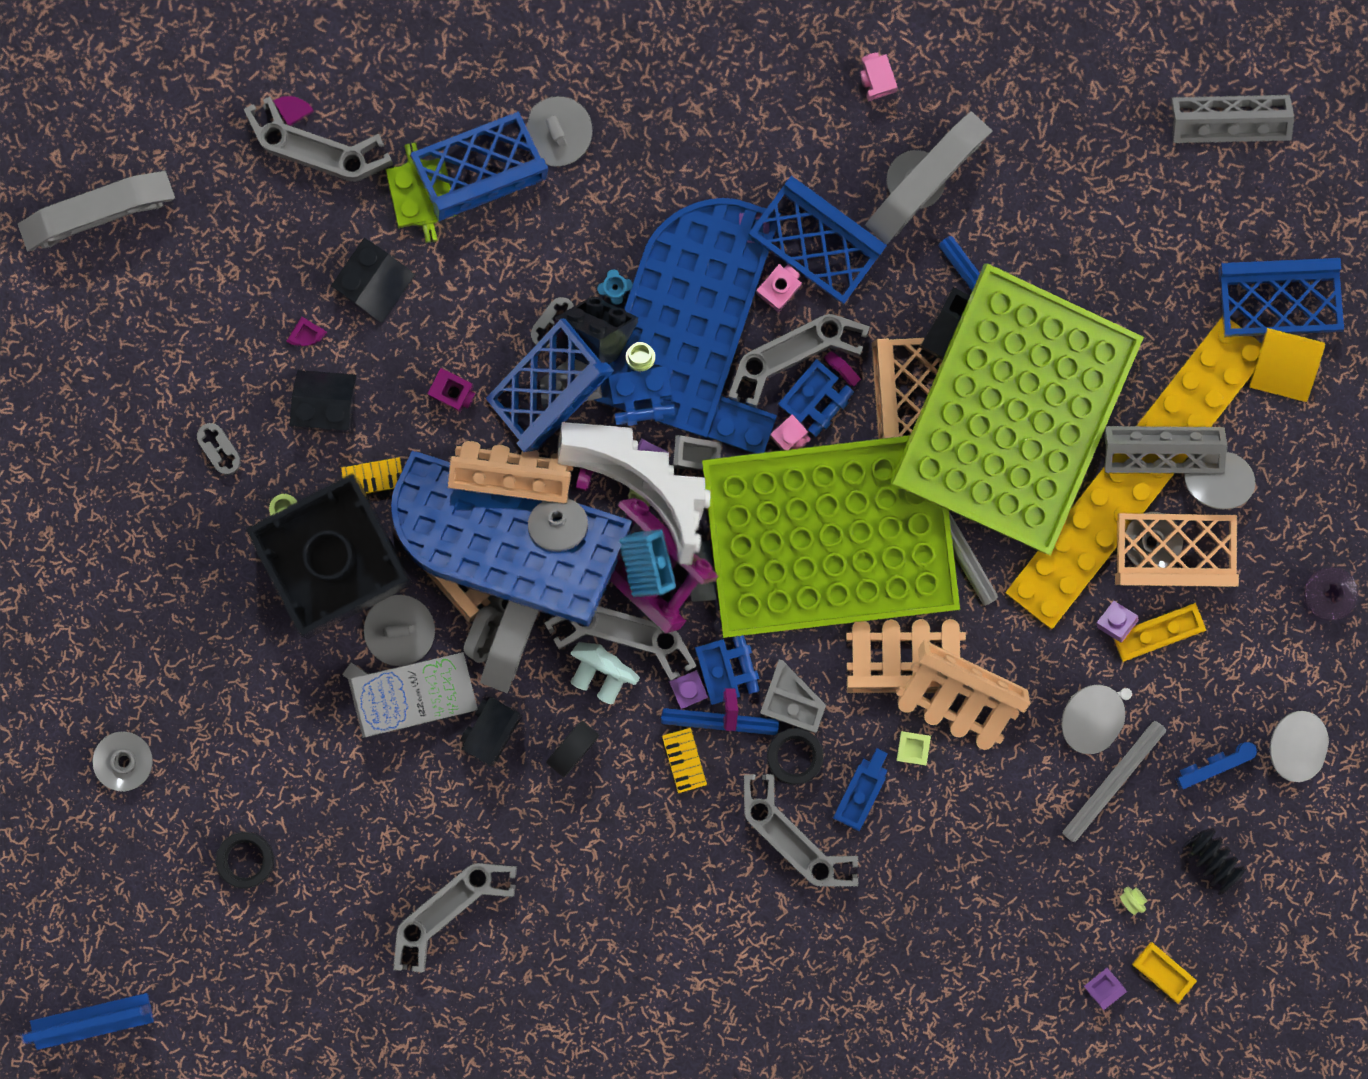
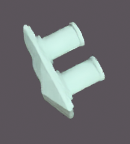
(594, 658)

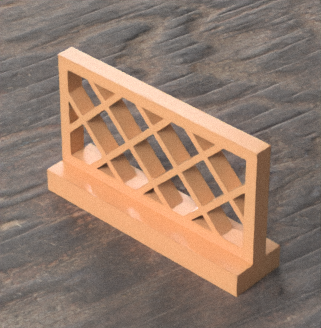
(886, 387)
(1177, 576)

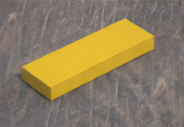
(1161, 632)

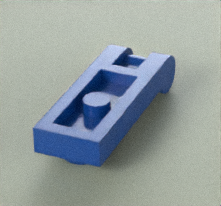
(1217, 764)

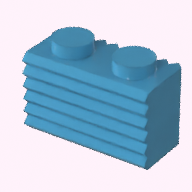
(647, 563)

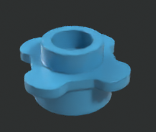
(615, 295)

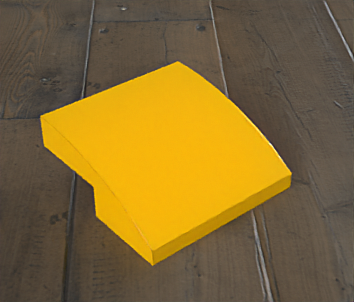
(1287, 365)

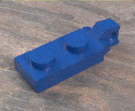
(862, 791)

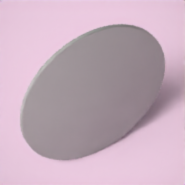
(560, 130)
(1224, 489)
(399, 630)
(1093, 719)
(1299, 746)

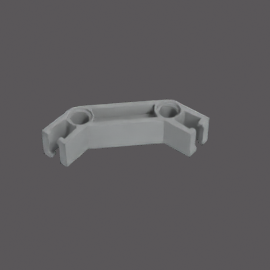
(316, 150)
(928, 177)
(95, 208)
(793, 349)
(627, 631)
(508, 646)
(790, 840)
(445, 907)

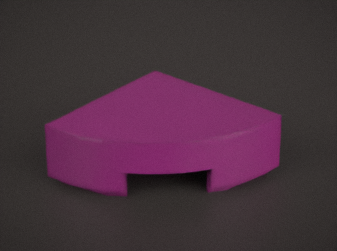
(293, 108)
(306, 333)
(842, 367)
(584, 479)
(731, 709)

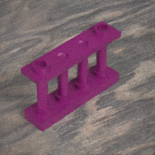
(662, 613)

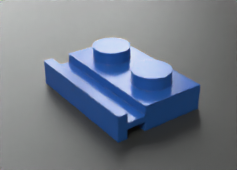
(741, 426)

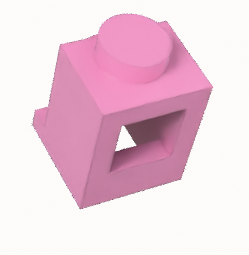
(877, 76)
(775, 297)
(790, 434)

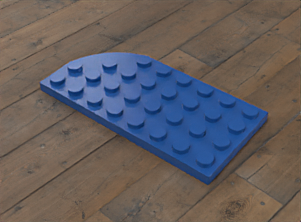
(694, 304)
(488, 547)

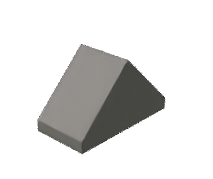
(691, 451)

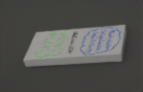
(413, 694)

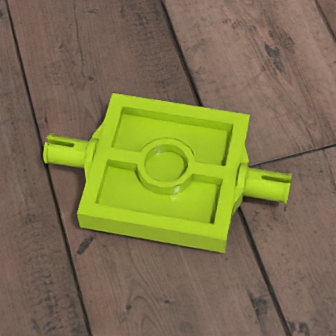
(410, 197)

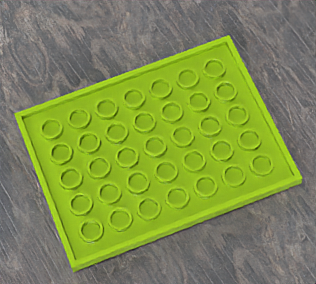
(1017, 409)
(824, 539)

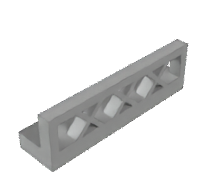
(1232, 123)
(1165, 443)

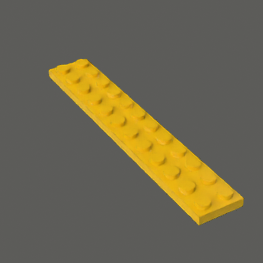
(1090, 532)

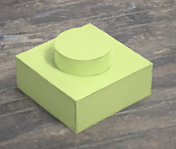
(913, 748)

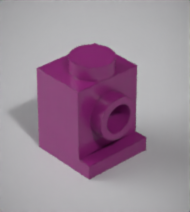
(447, 380)

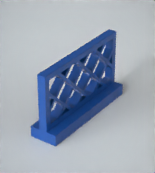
(485, 189)
(832, 219)
(1279, 272)
(559, 408)
(90, 1021)

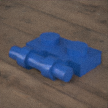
(641, 386)
(809, 391)
(718, 672)

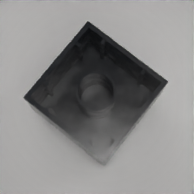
(329, 556)

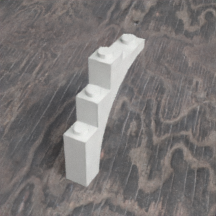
(648, 473)

